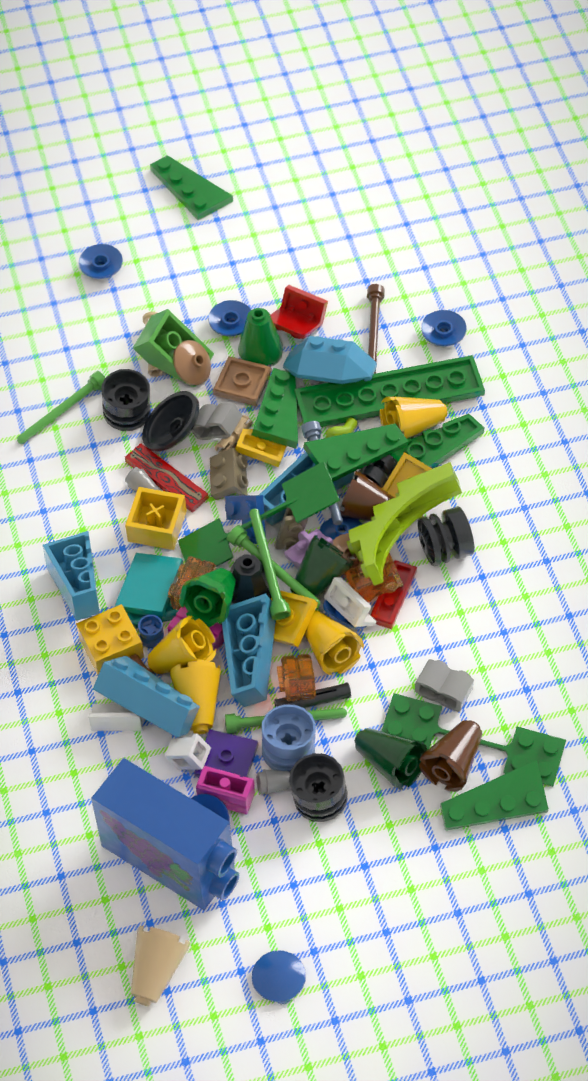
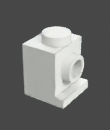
(188, 752)

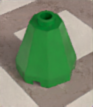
(208, 596)

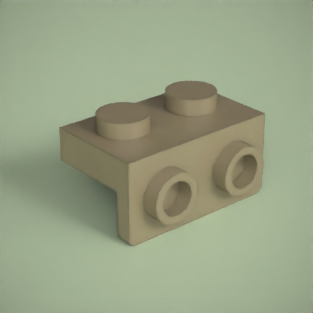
(228, 474)
(289, 531)

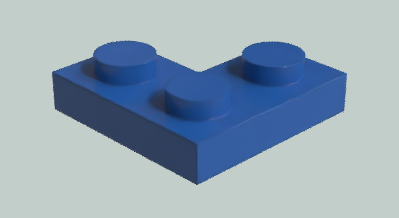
(238, 508)

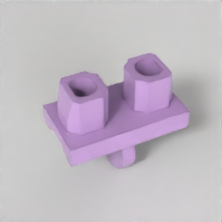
(296, 552)

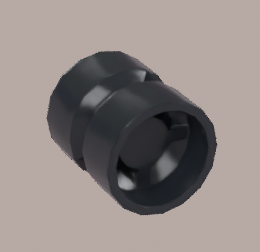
(379, 470)

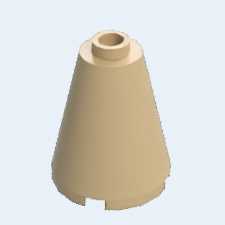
(155, 962)

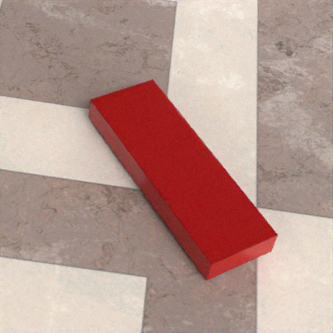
(389, 604)

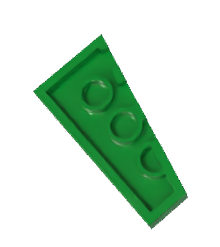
(190, 188)
(278, 410)
(440, 444)
(503, 798)

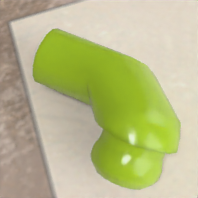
(348, 427)

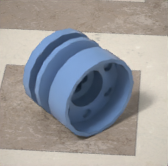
(287, 736)

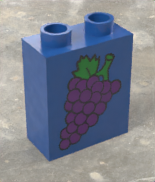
(165, 835)

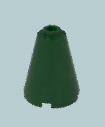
(321, 565)
(391, 755)

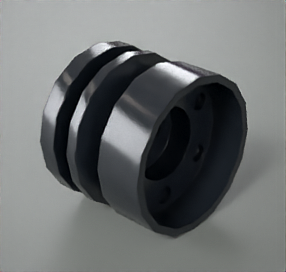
(126, 399)
(445, 535)
(323, 776)

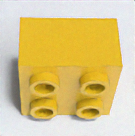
(156, 518)
(109, 637)

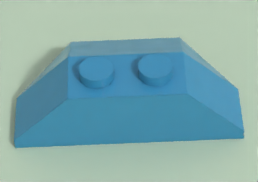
(330, 361)

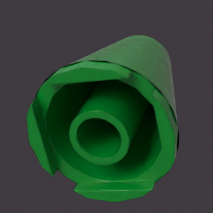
(260, 339)

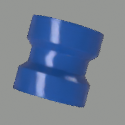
(150, 630)

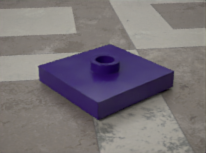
(230, 753)

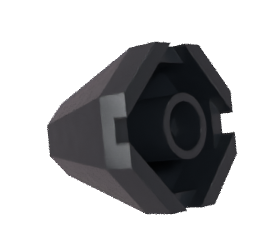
(249, 579)

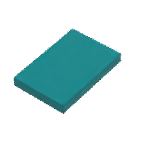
(148, 584)

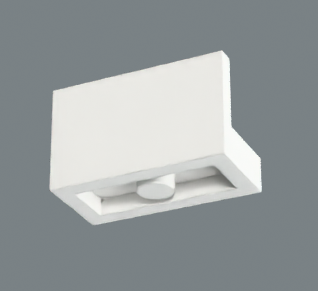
(349, 603)
(114, 718)

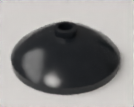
(171, 421)

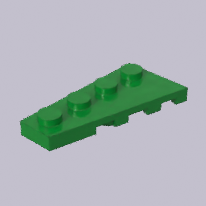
(356, 449)

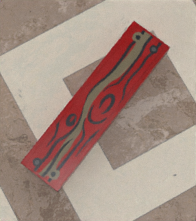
(166, 476)

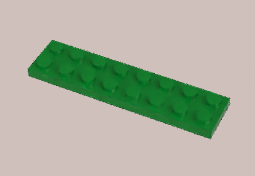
(440, 380)

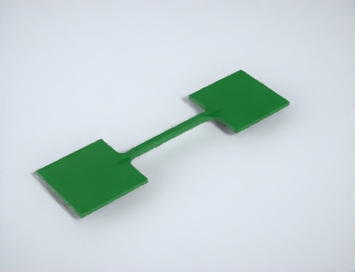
(305, 496)
(420, 719)

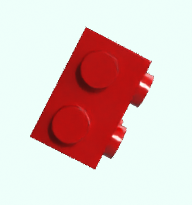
(299, 312)

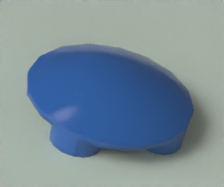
(278, 976)

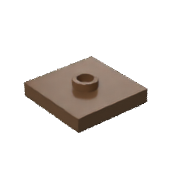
(242, 381)

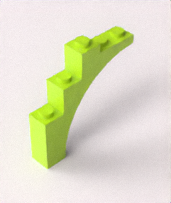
(391, 518)

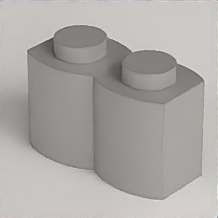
(216, 421)
(444, 685)

